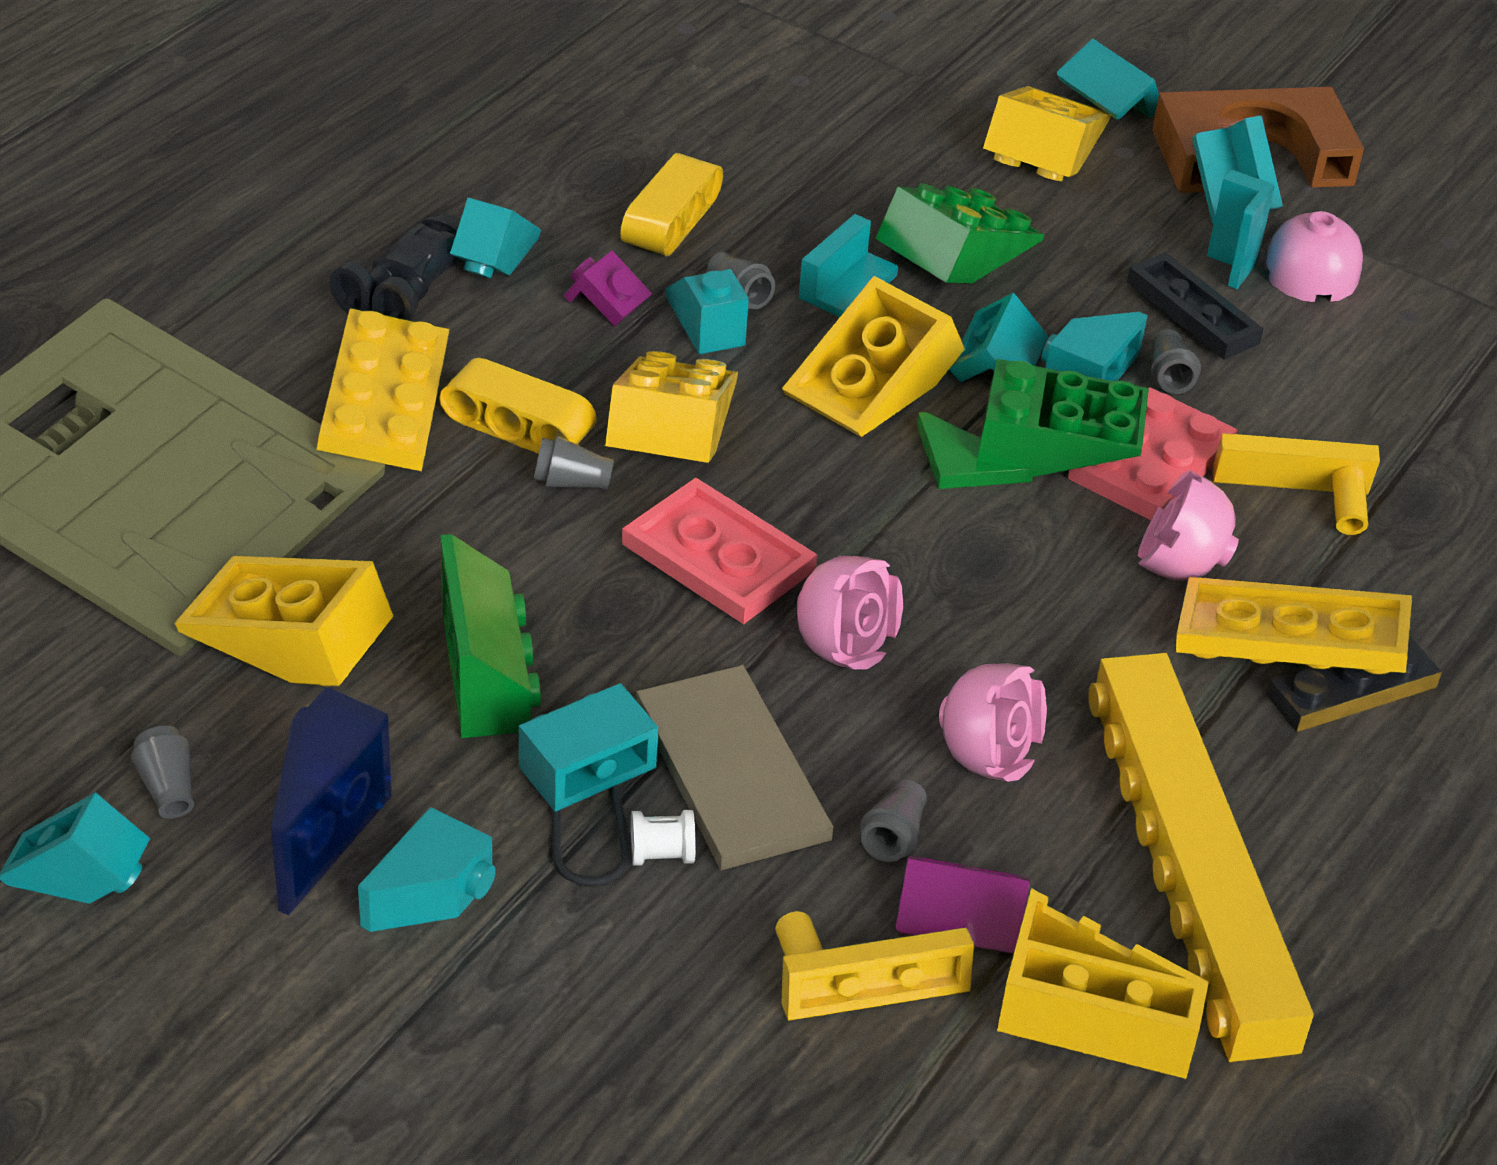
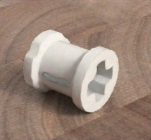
(662, 837)

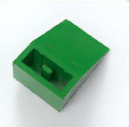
(955, 231)
(1060, 419)

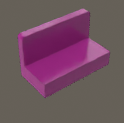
(958, 896)

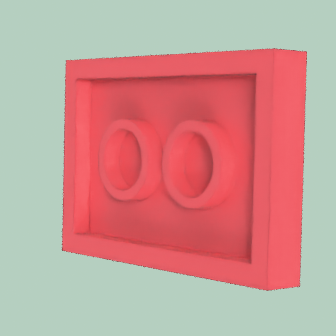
(1173, 443)
(719, 550)

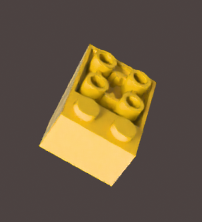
(670, 407)

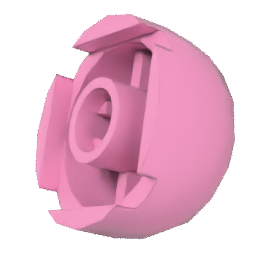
(1315, 257)
(1190, 531)
(850, 610)
(994, 719)

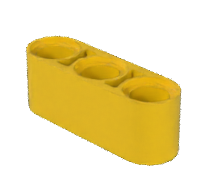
(671, 204)
(515, 405)

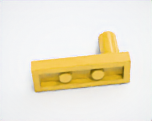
(1306, 465)
(868, 973)

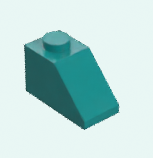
(492, 239)
(711, 310)
(1097, 345)
(78, 853)
(427, 875)

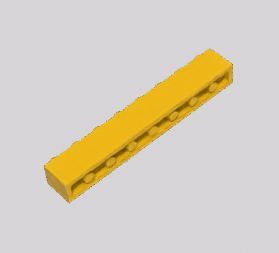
(1200, 860)

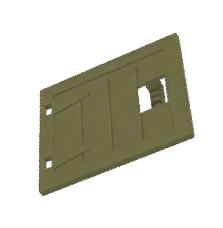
(168, 484)

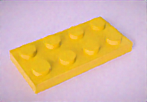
(383, 390)
(1295, 625)

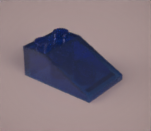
(328, 789)

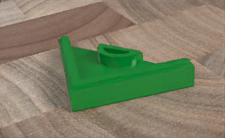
(955, 454)

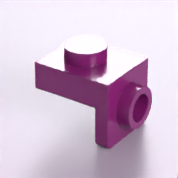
(609, 287)

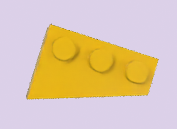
(1099, 996)

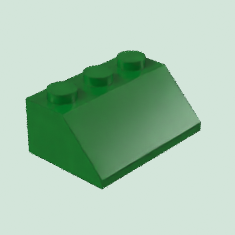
(485, 643)

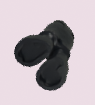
(401, 274)

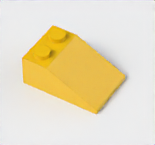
(1044, 131)
(876, 358)
(291, 615)

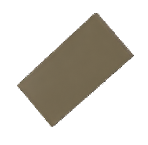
(734, 768)

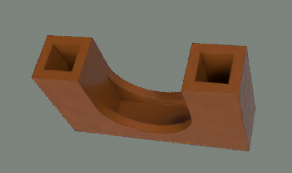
(1299, 119)

